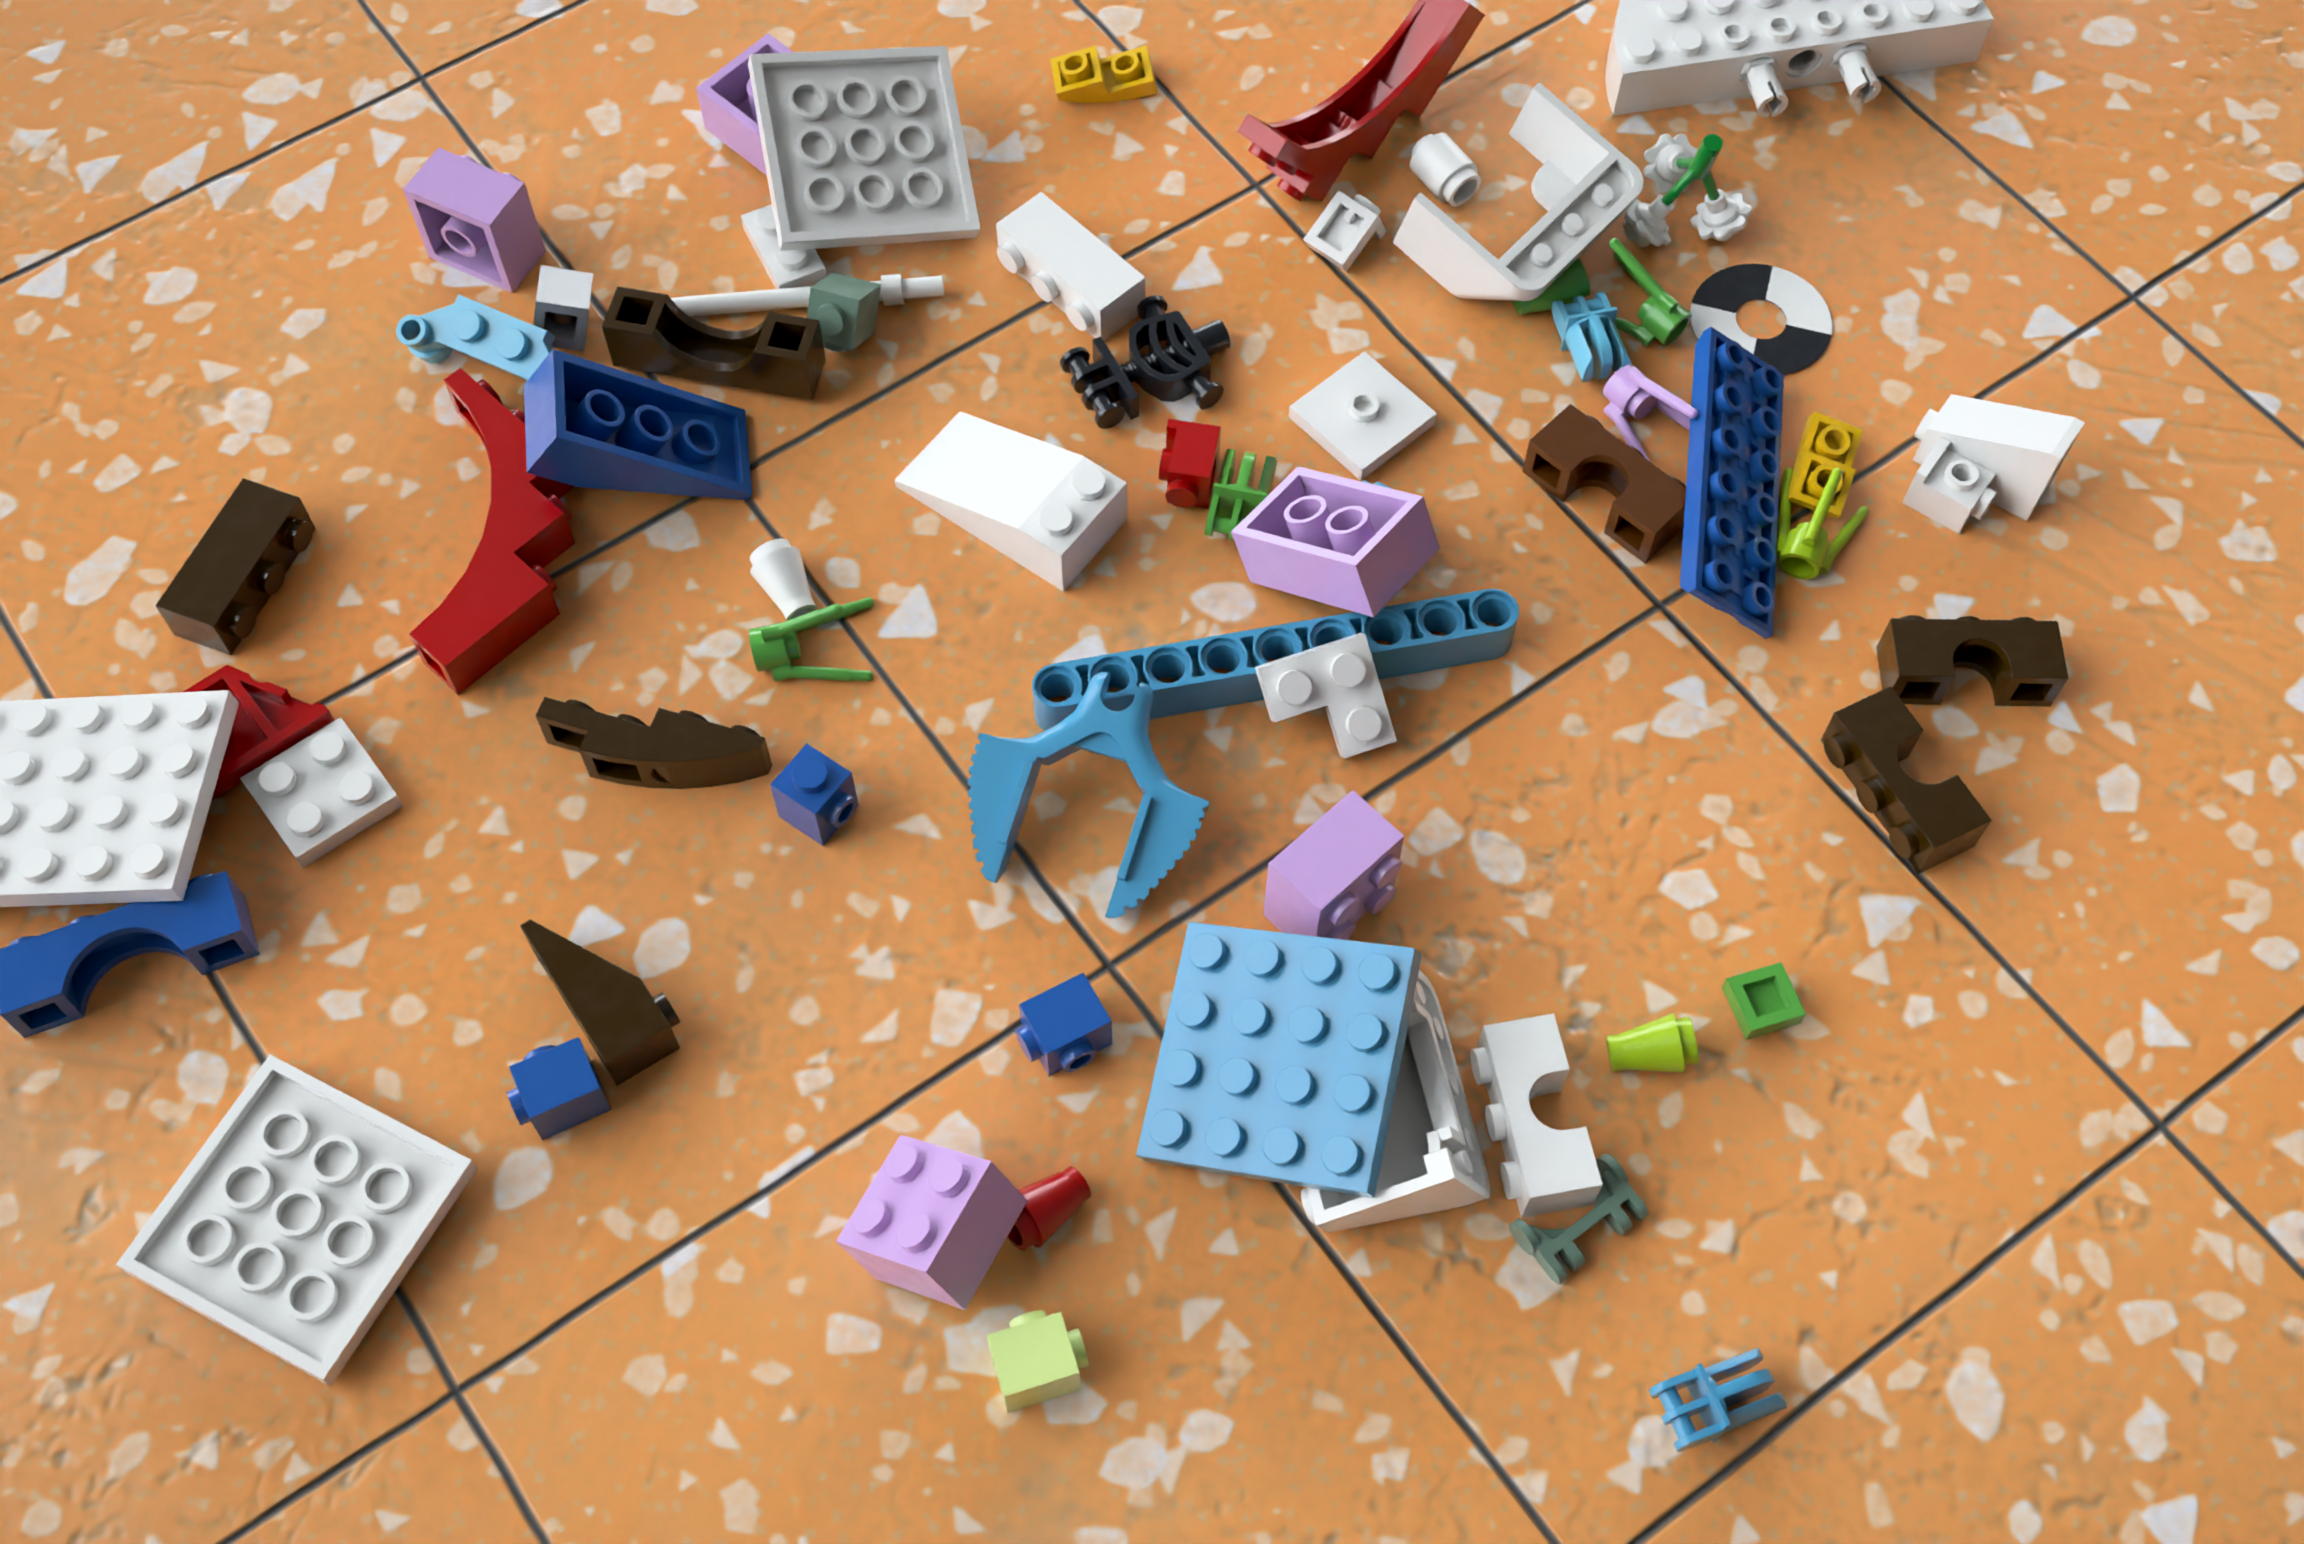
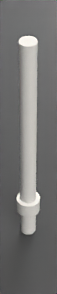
(892, 292)

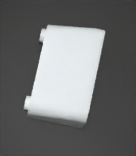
(1430, 1141)

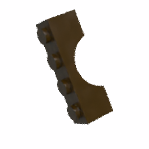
(657, 337)

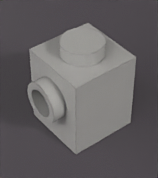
(563, 305)

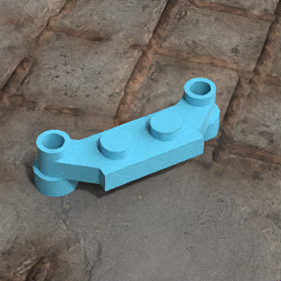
(478, 333)

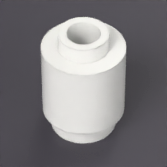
(1445, 169)

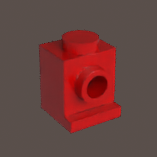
(1190, 462)

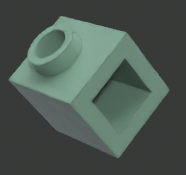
(845, 310)

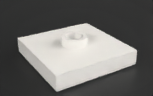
(1362, 415)

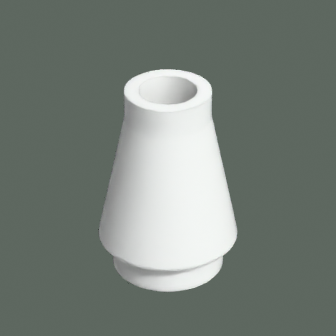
(783, 577)

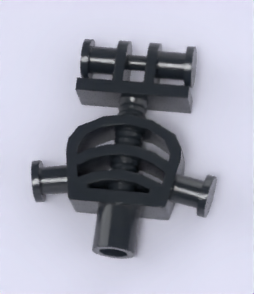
(1164, 373)

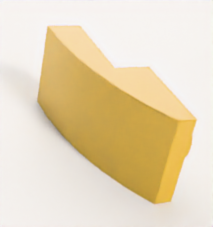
(1092, 79)
(1824, 446)

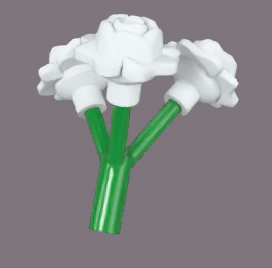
(1673, 169)

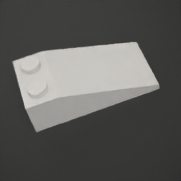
(1019, 495)

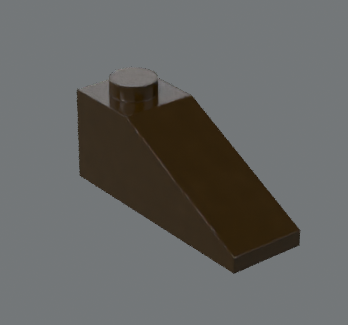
(609, 1004)

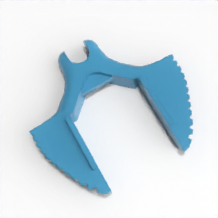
(1008, 769)

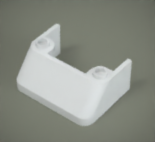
(1580, 185)

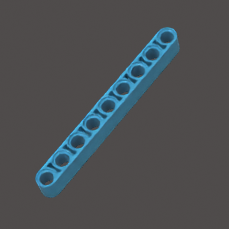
(1200, 688)

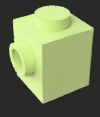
(1036, 1359)

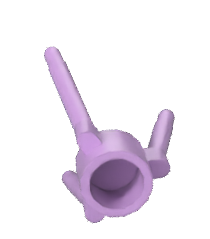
(1637, 396)

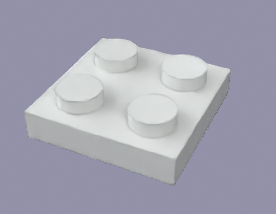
(321, 792)

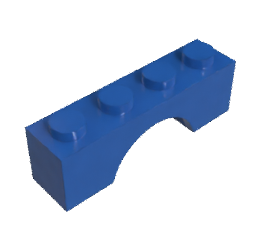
(53, 974)

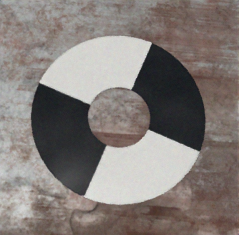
(1805, 310)

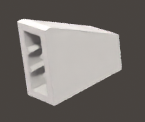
(2011, 441)

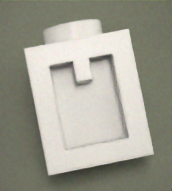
(1345, 229)

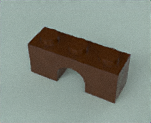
(1581, 453)

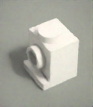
(1950, 488)

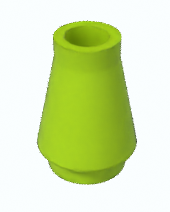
(1655, 1046)

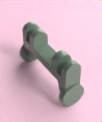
(1547, 1242)

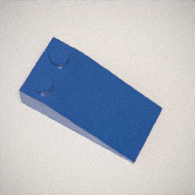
(631, 433)

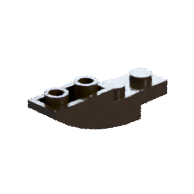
(670, 753)

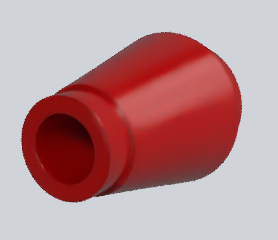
(1048, 1207)

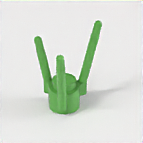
(1660, 314)
(778, 644)

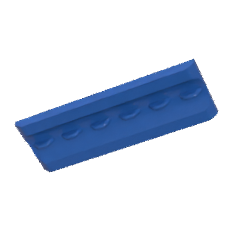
(1733, 482)

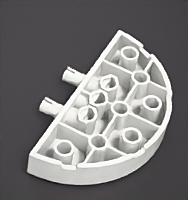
(1738, 48)

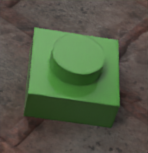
(1763, 1000)

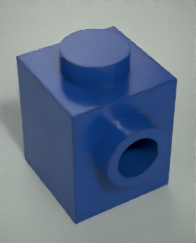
(814, 794)
(1064, 1026)
(556, 1088)

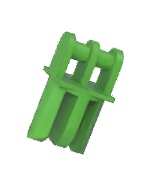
(1236, 501)

